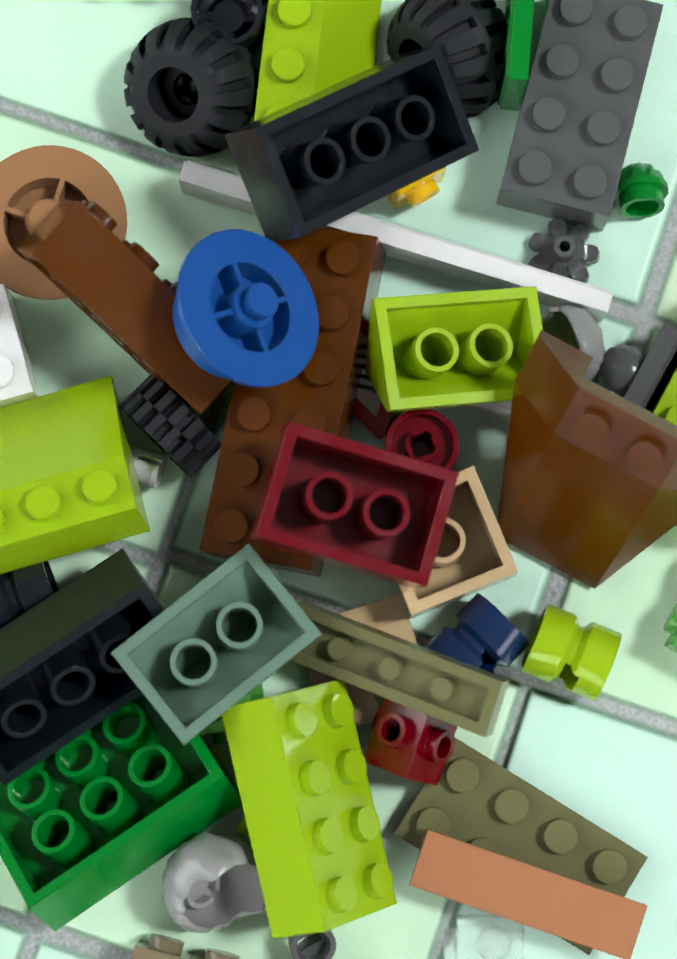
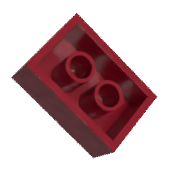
(354, 505)

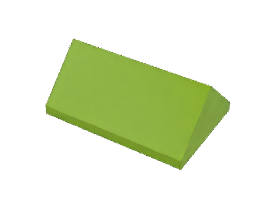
(450, 347)

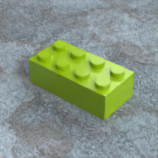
(309, 809)

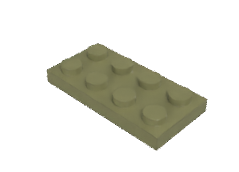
(511, 817)

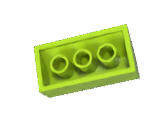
(313, 48)

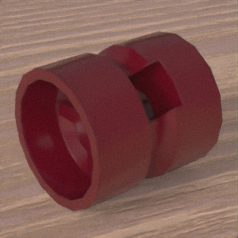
(424, 437)

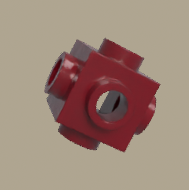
(409, 743)

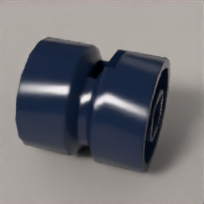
(481, 637)

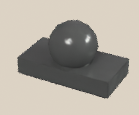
(639, 376)

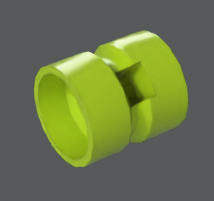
(571, 652)

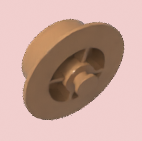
(30, 190)

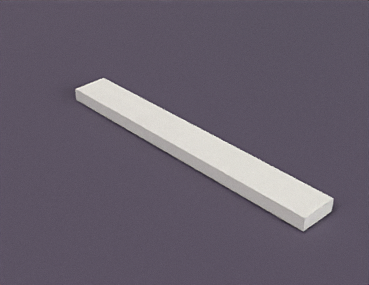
(417, 247)

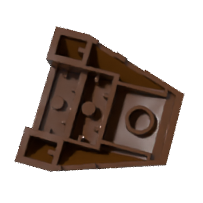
(583, 468)

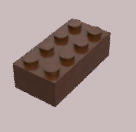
(119, 293)

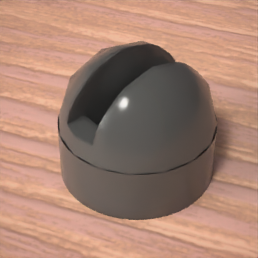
(317, 946)

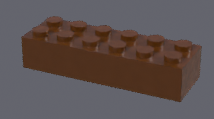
(344, 278)

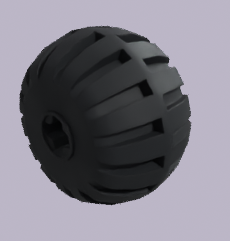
(470, 38)
(161, 91)

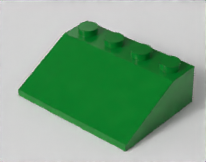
(107, 810)

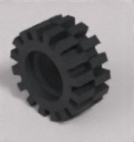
(171, 425)

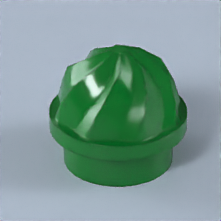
(641, 191)

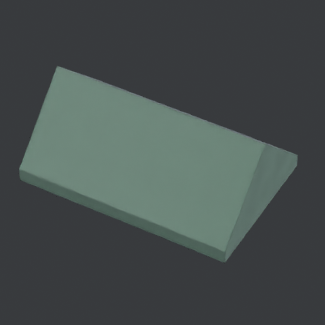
(216, 644)

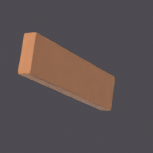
(528, 894)

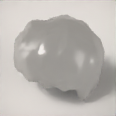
(211, 882)

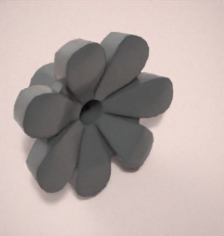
(568, 263)

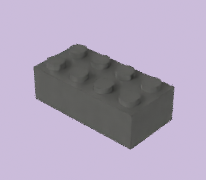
(579, 109)

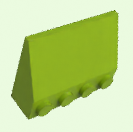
(66, 475)

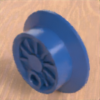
(245, 309)

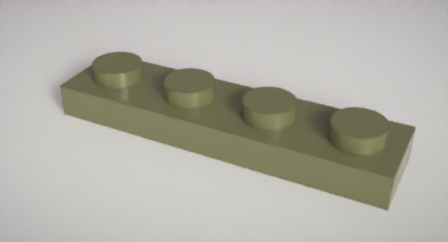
(404, 672)

